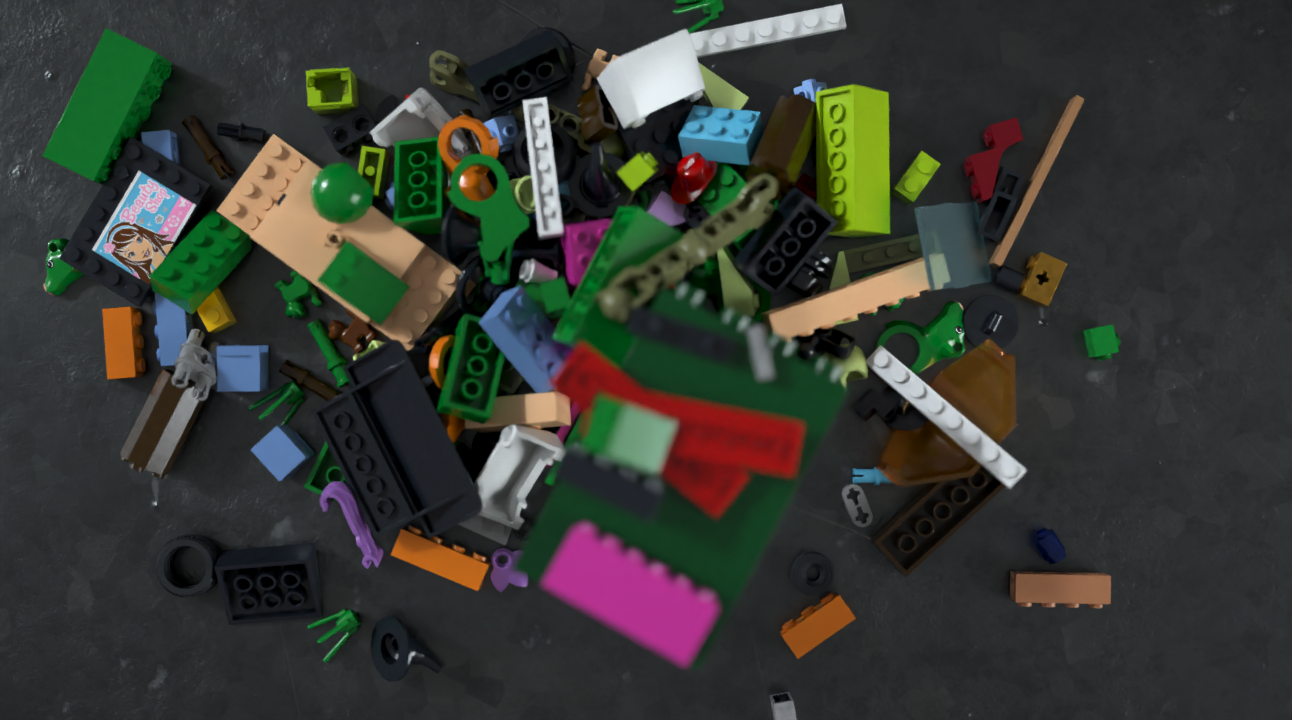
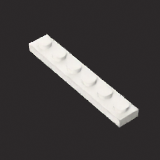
(543, 168)

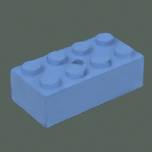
(526, 338)

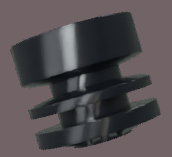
(805, 279)

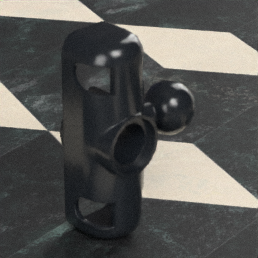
(825, 341)

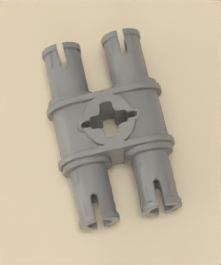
(196, 364)

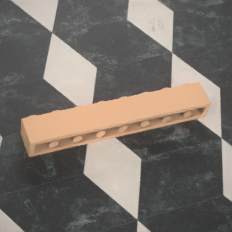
(848, 300)

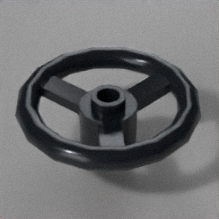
(487, 289)

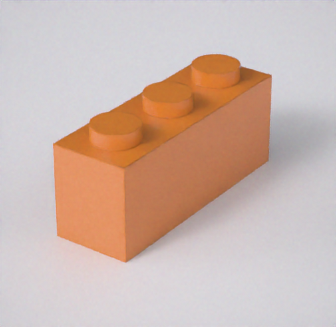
(123, 343)
(816, 624)

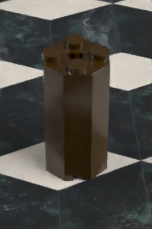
(784, 143)
(161, 426)

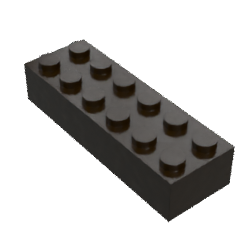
(934, 518)

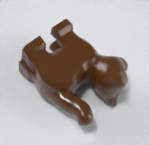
(354, 333)

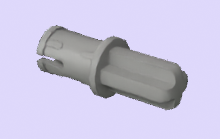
(760, 352)

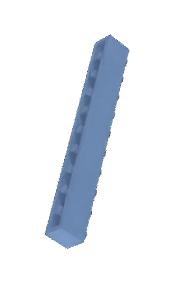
(172, 321)

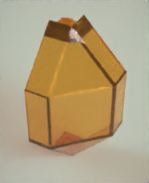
(983, 392)

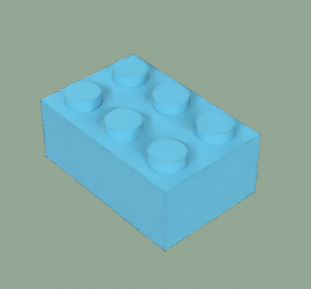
(721, 134)

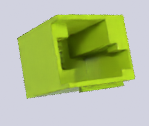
(332, 90)

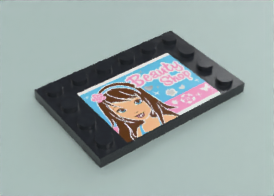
(135, 221)

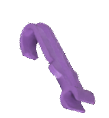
(355, 518)

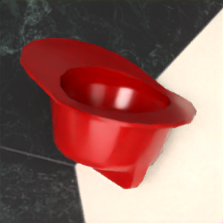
(692, 178)

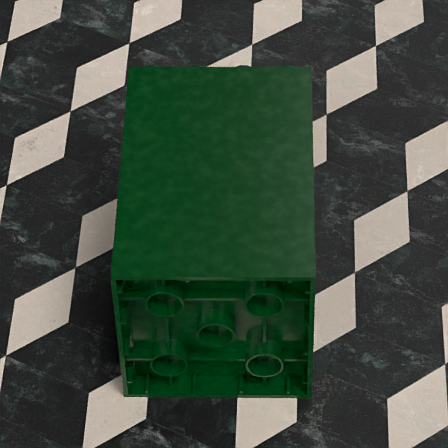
(683, 534)

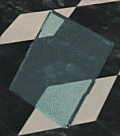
(951, 247)

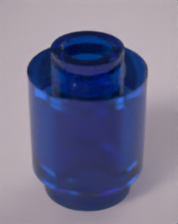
(1049, 545)

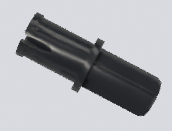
(242, 132)

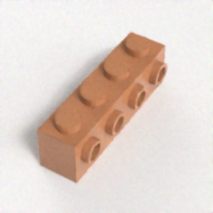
(1060, 587)

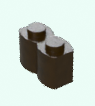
(597, 115)

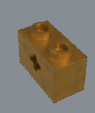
(1051, 273)

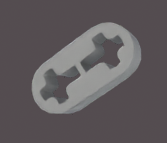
(862, 503)

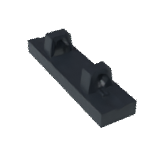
(680, 335)

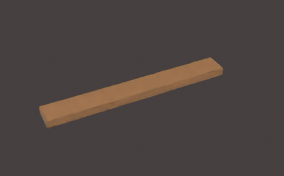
(1036, 182)

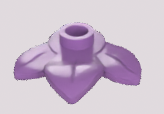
(503, 573)

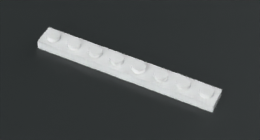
(769, 30)
(946, 417)

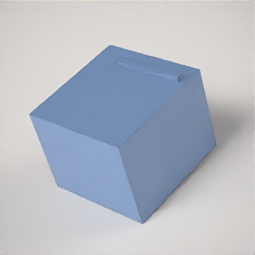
(242, 368)
(283, 452)

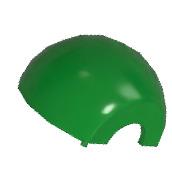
(341, 193)

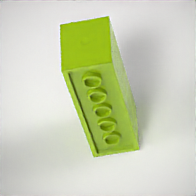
(853, 159)

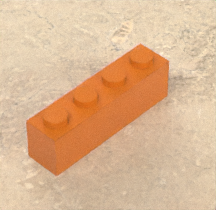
(441, 558)

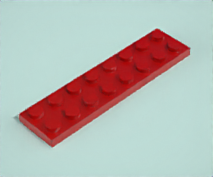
(715, 431)
(705, 481)

